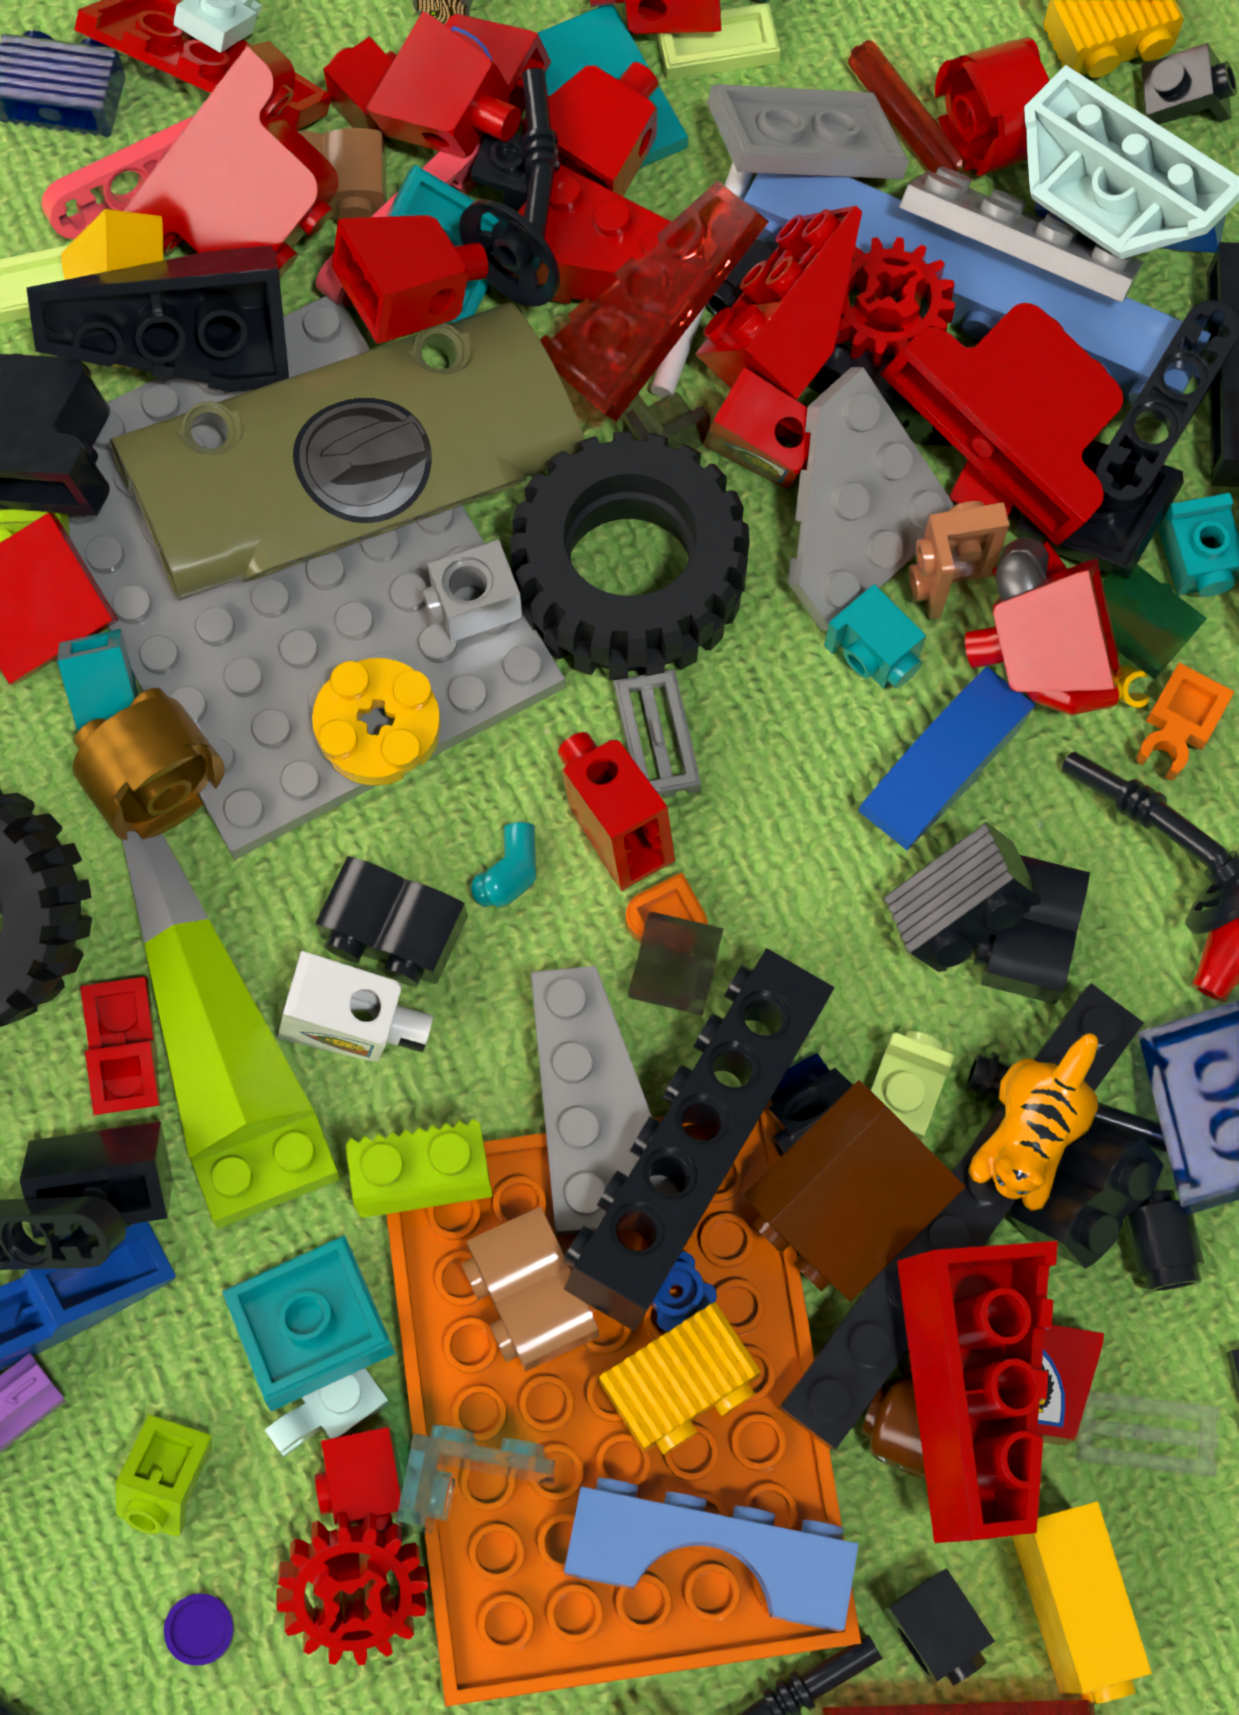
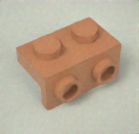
(956, 549)

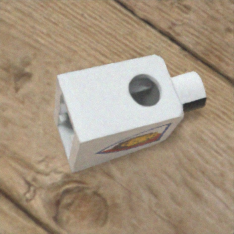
(322, 1007)

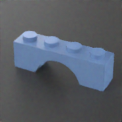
(801, 1573)

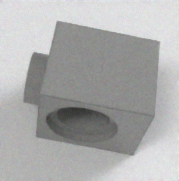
(479, 567)

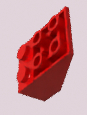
(788, 305)

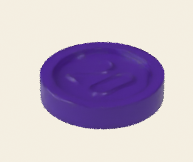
(199, 1629)

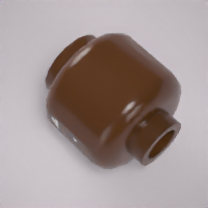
(895, 1428)

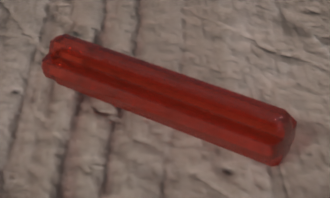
(905, 108)

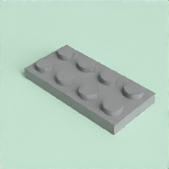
(1004, 225)

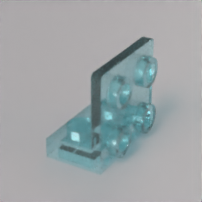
(430, 1489)

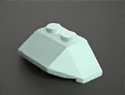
(1118, 170)

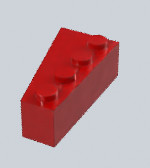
(979, 1382)

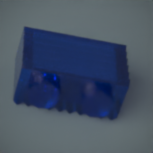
(59, 83)

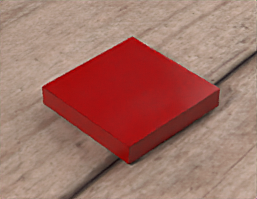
(45, 598)

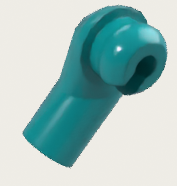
(513, 873)

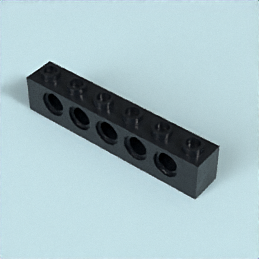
(627, 1280)

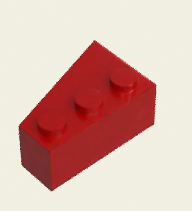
(593, 235)

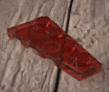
(640, 318)

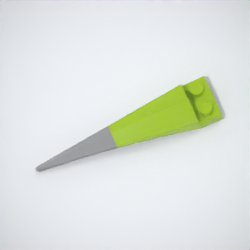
(234, 1090)

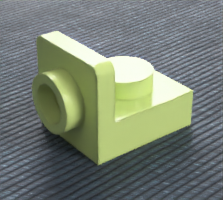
(912, 1078)

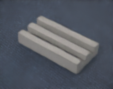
(667, 783)

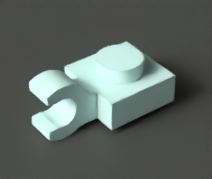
(217, 21)
(335, 1408)

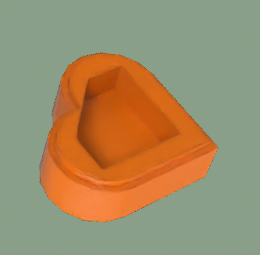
(670, 898)

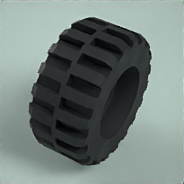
(637, 483)
(38, 909)

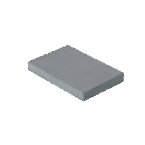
(806, 132)

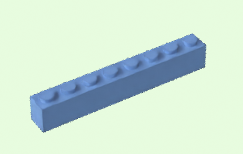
(987, 281)

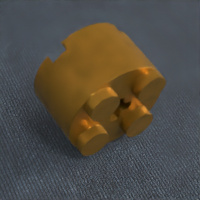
(146, 765)

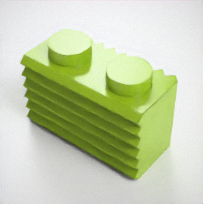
(418, 1169)

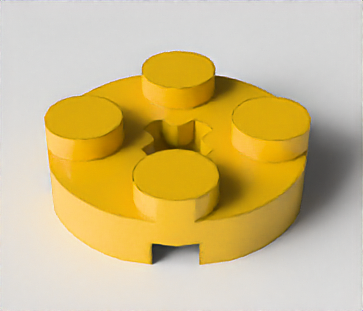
(356, 691)

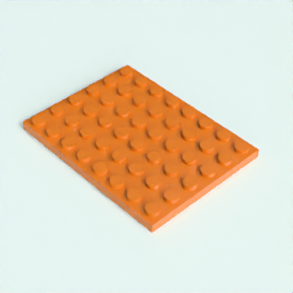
(499, 1561)

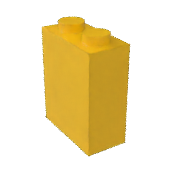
(1082, 1605)

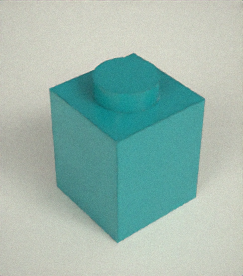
(97, 676)

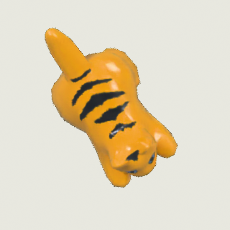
(1043, 1114)

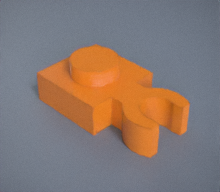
(1185, 714)

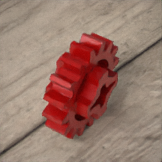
(890, 299)
(351, 1588)

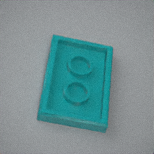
(604, 41)

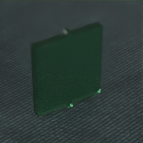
(1149, 620)

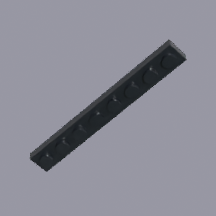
(874, 1332)

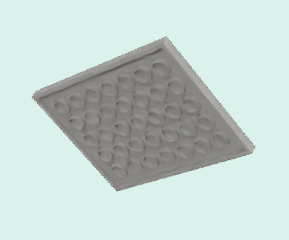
(262, 648)

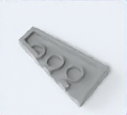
(588, 1095)

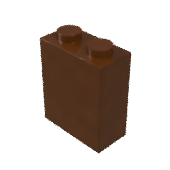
(851, 1193)

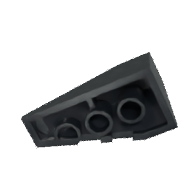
(180, 317)

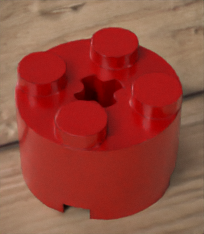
(987, 102)

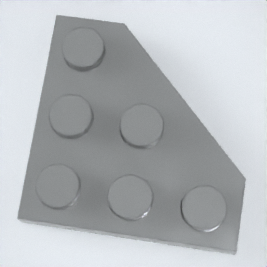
(858, 499)

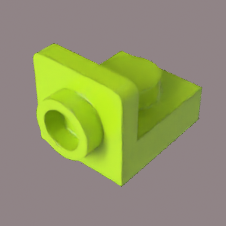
(161, 1476)

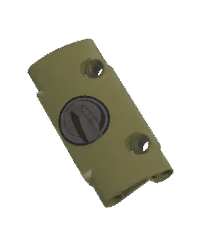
(348, 451)

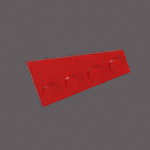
(148, 34)

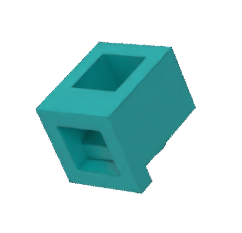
(1190, 562)
(877, 639)

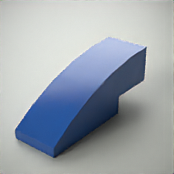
(947, 758)
(62, 1302)

